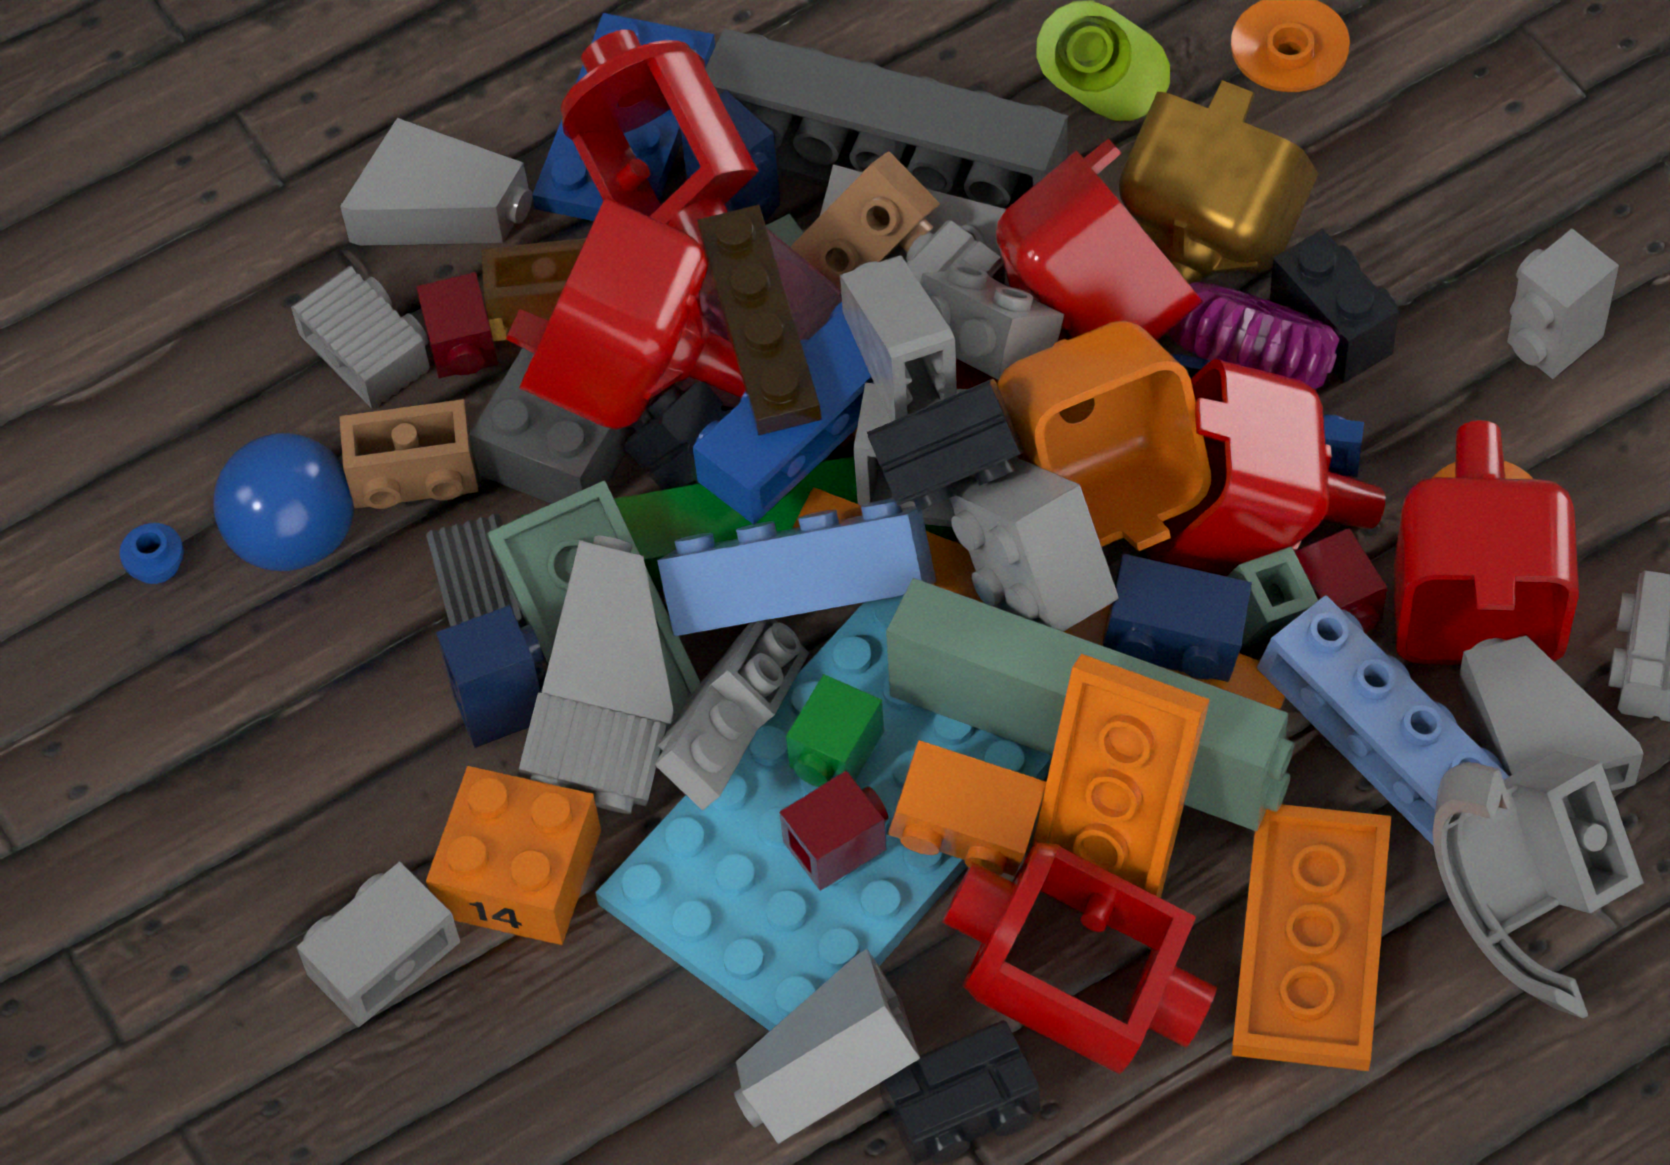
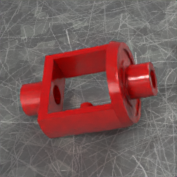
(632, 87)
(1164, 996)

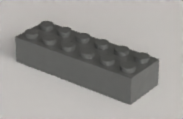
(855, 112)

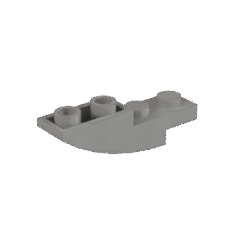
(729, 708)

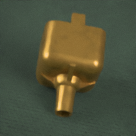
(1214, 186)

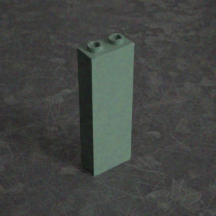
(1015, 679)

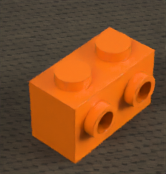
(966, 809)

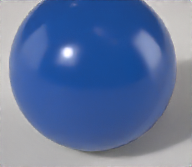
(283, 502)

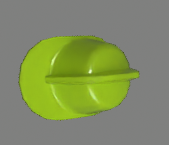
(1102, 60)

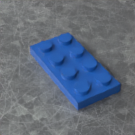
(564, 180)

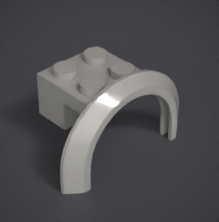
(1526, 848)

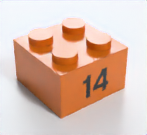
(515, 854)

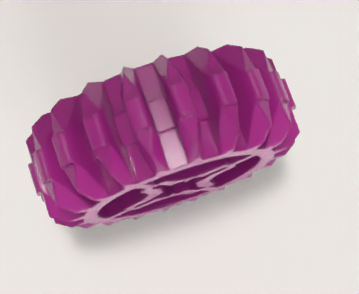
(1257, 334)

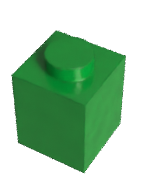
(834, 732)

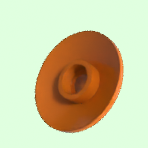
(1295, 27)

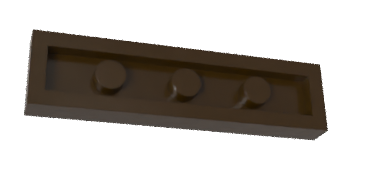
(759, 320)

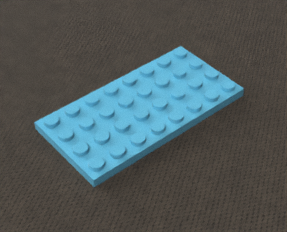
(732, 897)

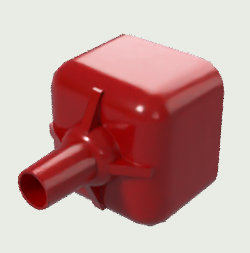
(1088, 255)
(625, 323)
(1265, 473)
(1483, 558)

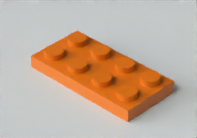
(1121, 771)
(1313, 937)

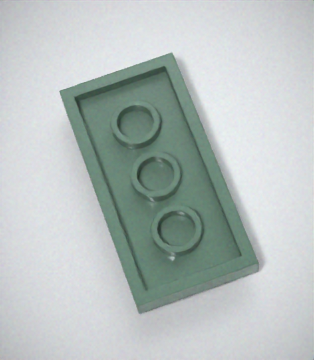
(538, 564)

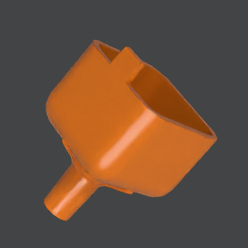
(1118, 423)

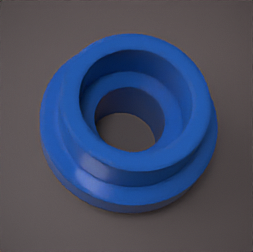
(155, 566)

